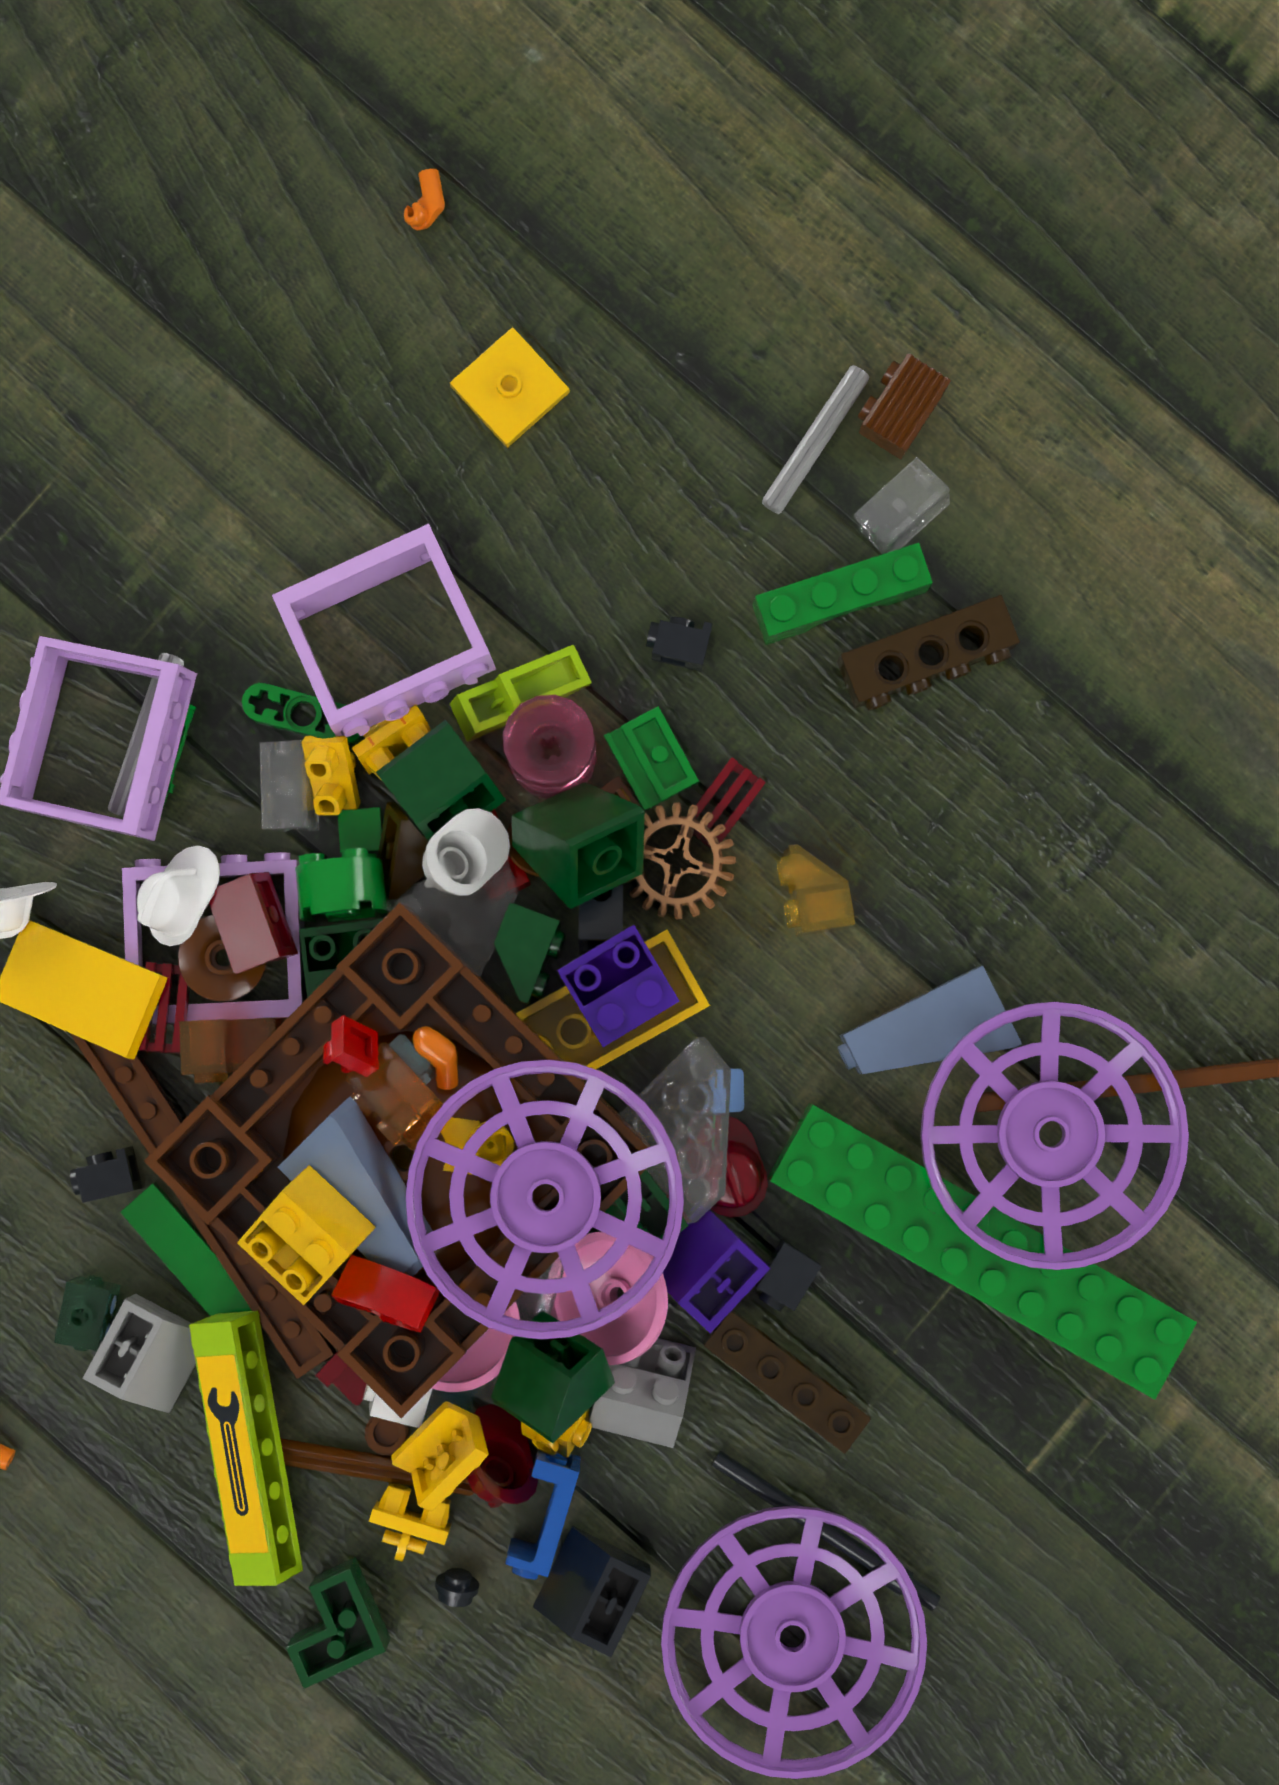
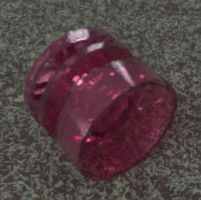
(541, 725)

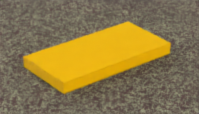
(80, 989)

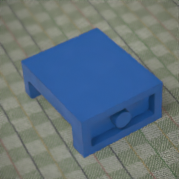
(537, 1558)

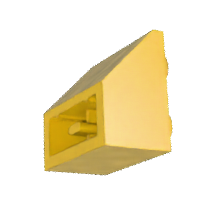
(306, 1234)

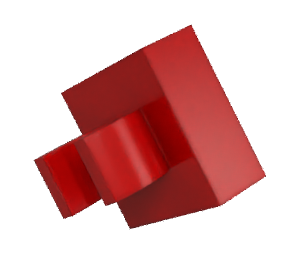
(352, 1047)

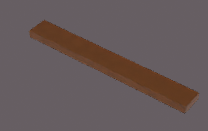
(1185, 1078)

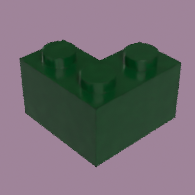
(349, 1629)

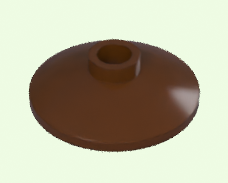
(202, 971)

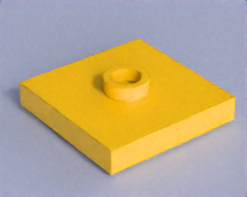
(509, 387)

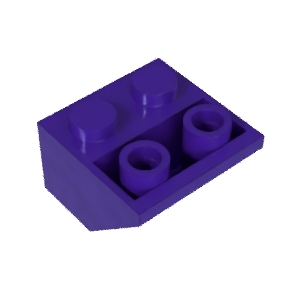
(618, 985)
(711, 1270)

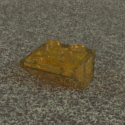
(817, 894)

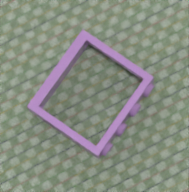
(356, 577)
(157, 749)
(230, 866)

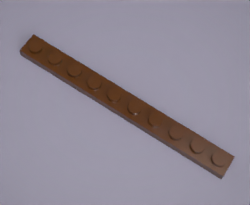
(153, 1120)

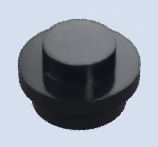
(456, 1587)

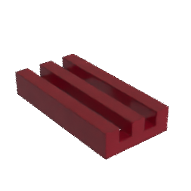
(744, 775)
(168, 971)

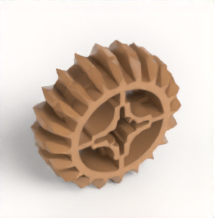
(713, 871)

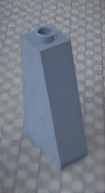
(928, 1026)
(358, 1167)

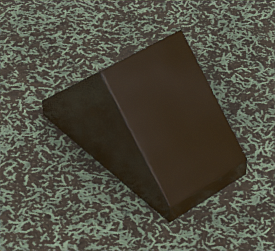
(400, 851)

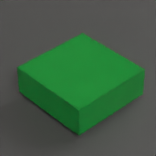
(360, 828)

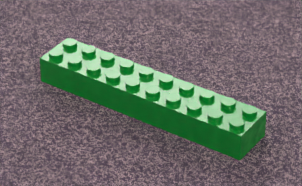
(896, 1206)

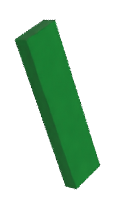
(183, 1251)

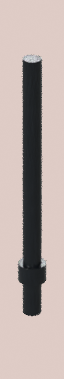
(829, 1532)

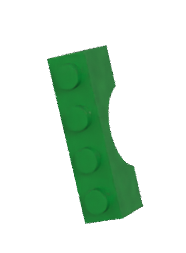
(841, 591)

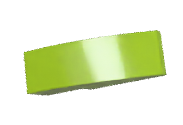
(490, 704)

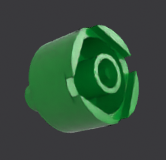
(341, 886)

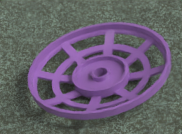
(1080, 1143)
(533, 1227)
(796, 1667)

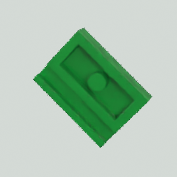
(651, 759)

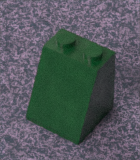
(581, 841)

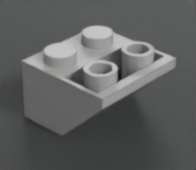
(144, 1355)
(647, 1394)

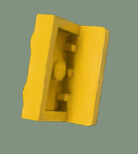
(442, 1453)

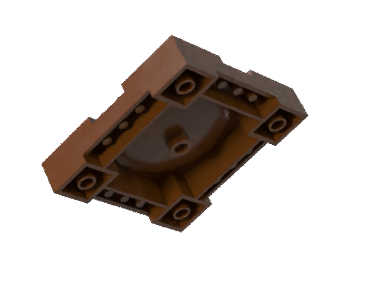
(232, 1143)

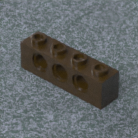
(986, 619)
(787, 1380)

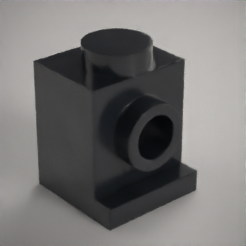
(679, 642)
(106, 1175)

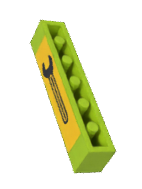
(246, 1448)

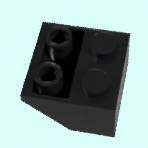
(592, 1590)

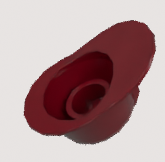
(744, 1174)
(509, 1466)

